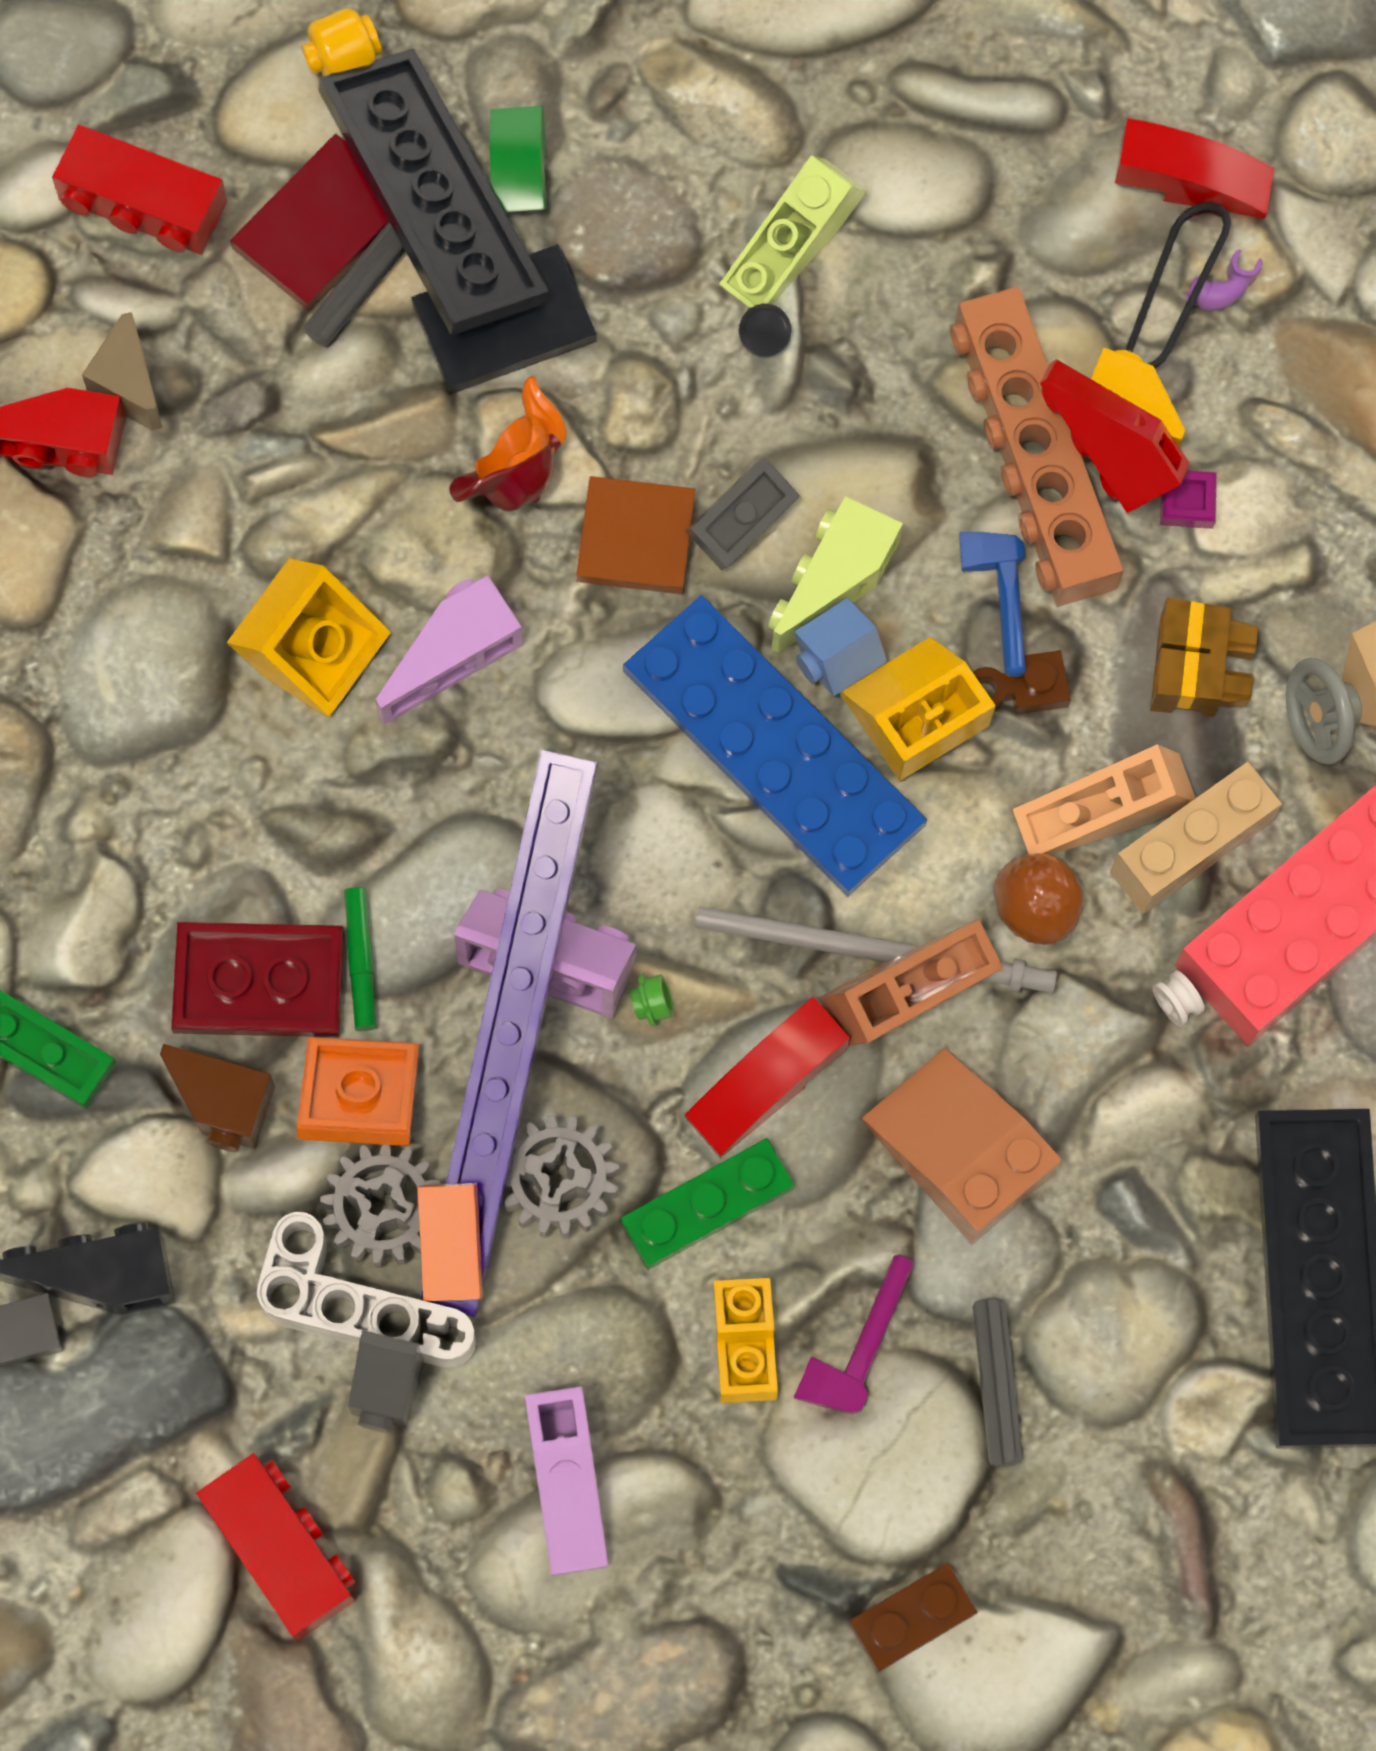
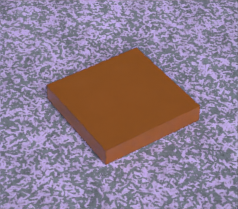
(635, 535)

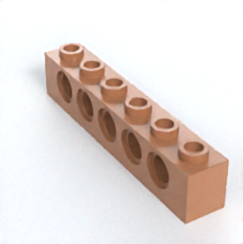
(1005, 323)

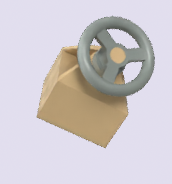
(1340, 705)

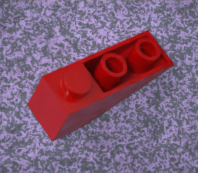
(64, 430)
(1122, 440)

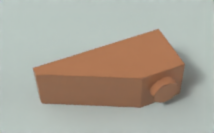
(911, 983)

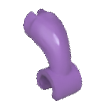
(1222, 294)

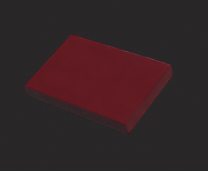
(313, 225)
(257, 979)

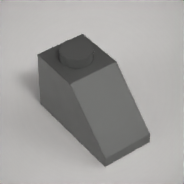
(385, 1381)

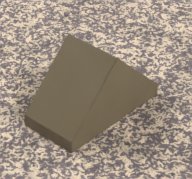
(122, 371)

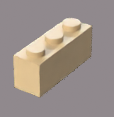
(1195, 837)

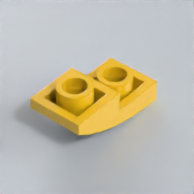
(745, 1340)

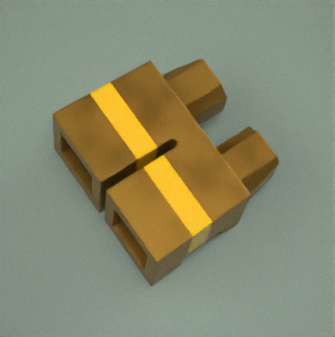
(1193, 658)

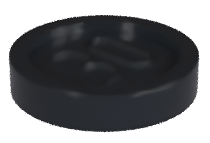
(764, 330)

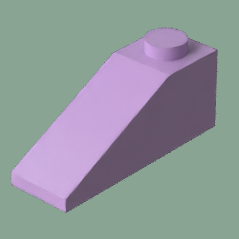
(457, 641)

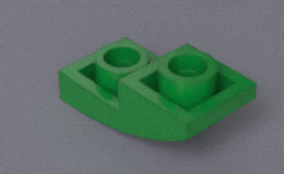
(518, 158)

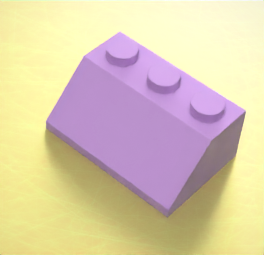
(588, 966)

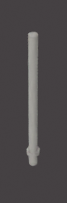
(1012, 974)

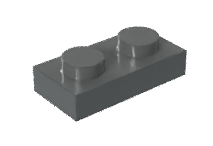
(742, 513)

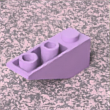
(566, 1481)

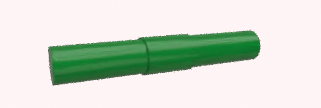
(360, 959)

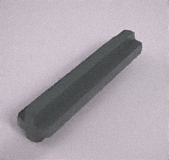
(355, 287)
(997, 1382)

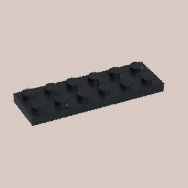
(433, 191)
(1319, 1274)

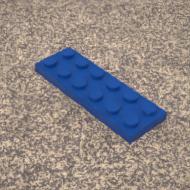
(774, 745)

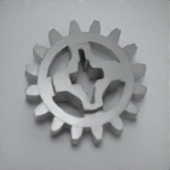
(582, 1182)
(360, 1193)

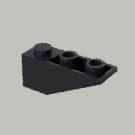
(107, 1273)

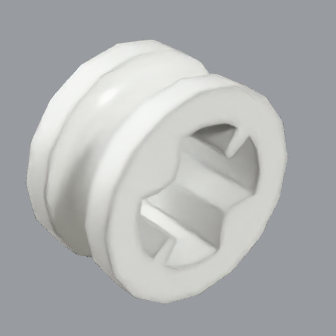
(1178, 998)

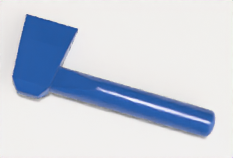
(1004, 553)

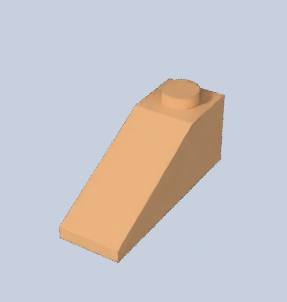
(1106, 802)

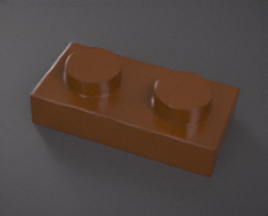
(912, 1617)

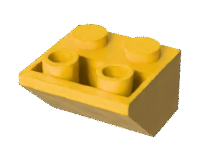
(919, 706)

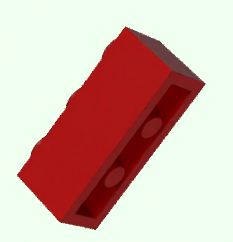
(139, 190)
(278, 1545)

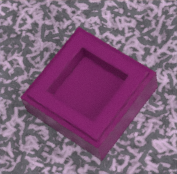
(1191, 502)

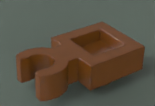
(1039, 689)

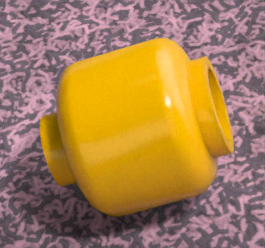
(341, 42)

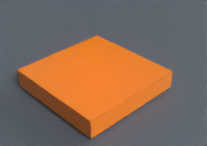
(358, 1091)

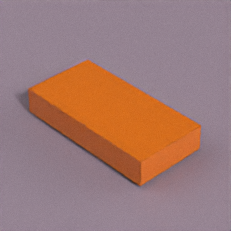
(450, 1242)

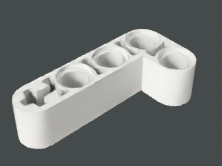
(370, 1303)

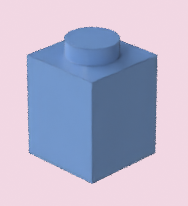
(839, 647)

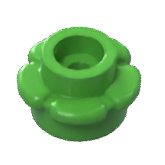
(652, 999)

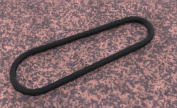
(1198, 286)

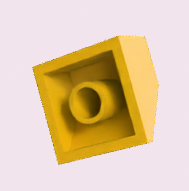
(309, 635)

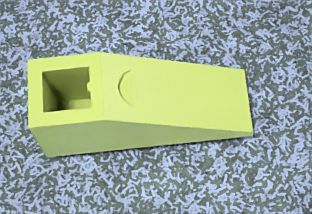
(793, 232)
(846, 564)

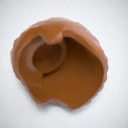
(1038, 898)

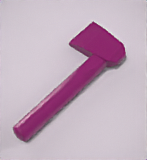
(845, 1391)

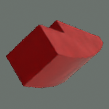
(1192, 169)
(767, 1077)

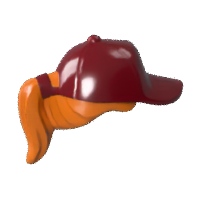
(521, 459)

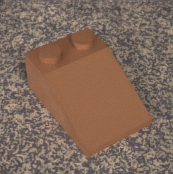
(962, 1144)

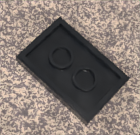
(512, 340)

